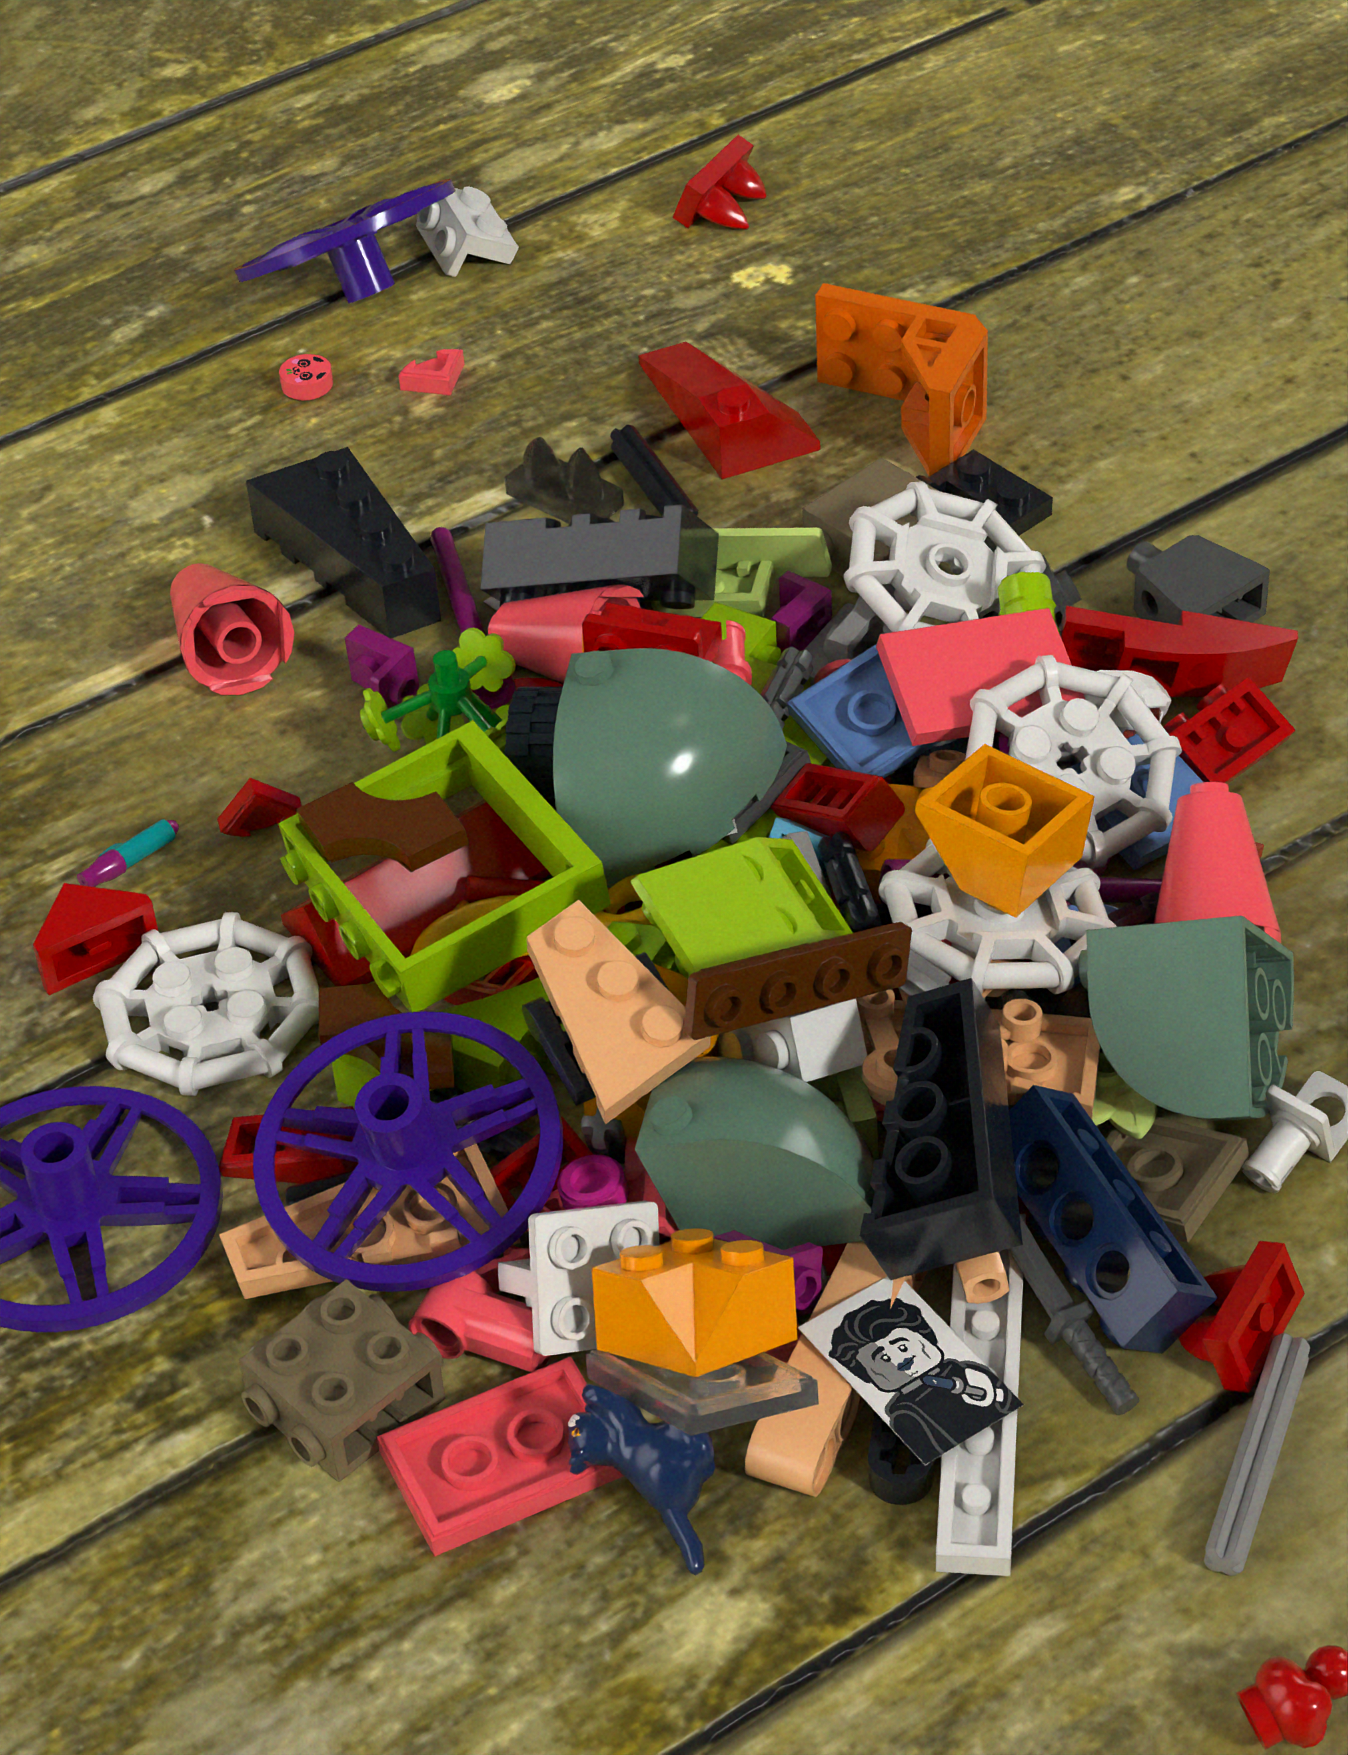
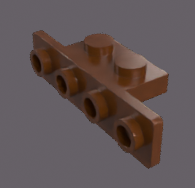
(796, 980)

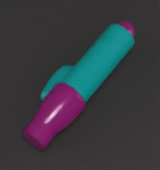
(121, 856)

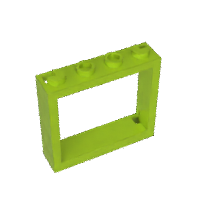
(480, 947)

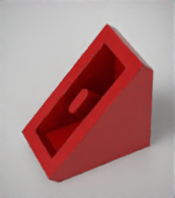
(90, 933)

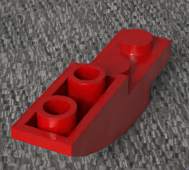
(1182, 657)

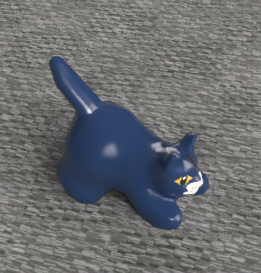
(654, 1457)

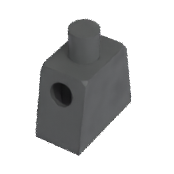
(1197, 579)

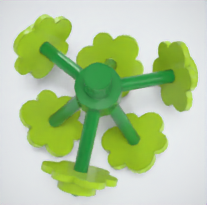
(447, 695)

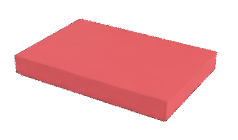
(944, 665)
(492, 1457)

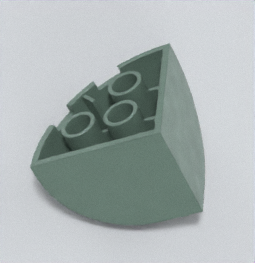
(658, 754)
(1192, 1012)
(755, 1155)

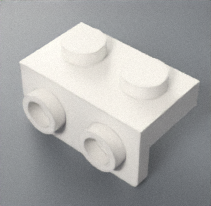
(464, 226)

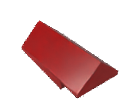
(410, 901)

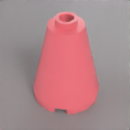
(549, 628)
(229, 629)
(1214, 862)

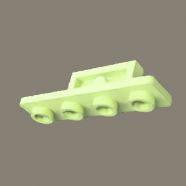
(753, 560)

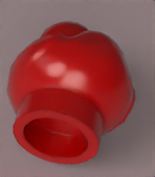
(1295, 1701)

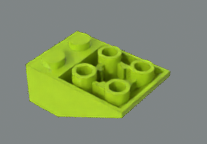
(738, 903)

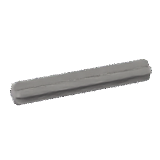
(1257, 1455)

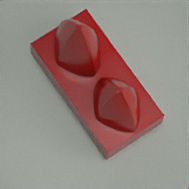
(709, 190)
(1254, 1309)

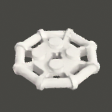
(946, 531)
(1090, 736)
(989, 934)
(217, 1043)

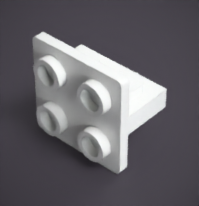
(560, 1266)

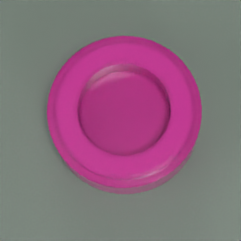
(592, 1182)

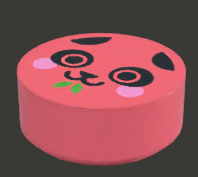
(306, 377)

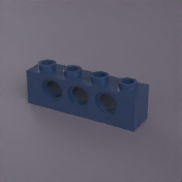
(1068, 1179)

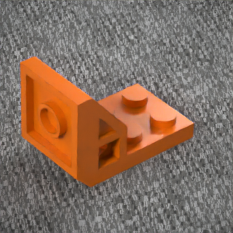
(909, 354)

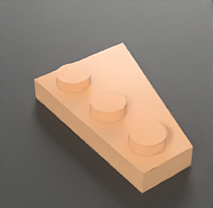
(613, 1009)

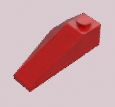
(725, 413)

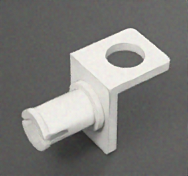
(1296, 1130)

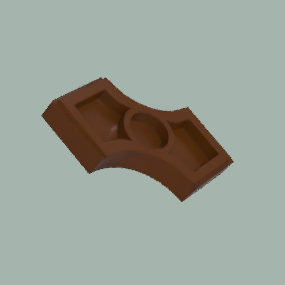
(404, 830)
(355, 1004)

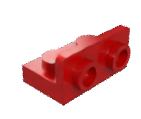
(643, 628)
(1229, 732)

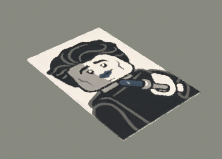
(911, 1368)

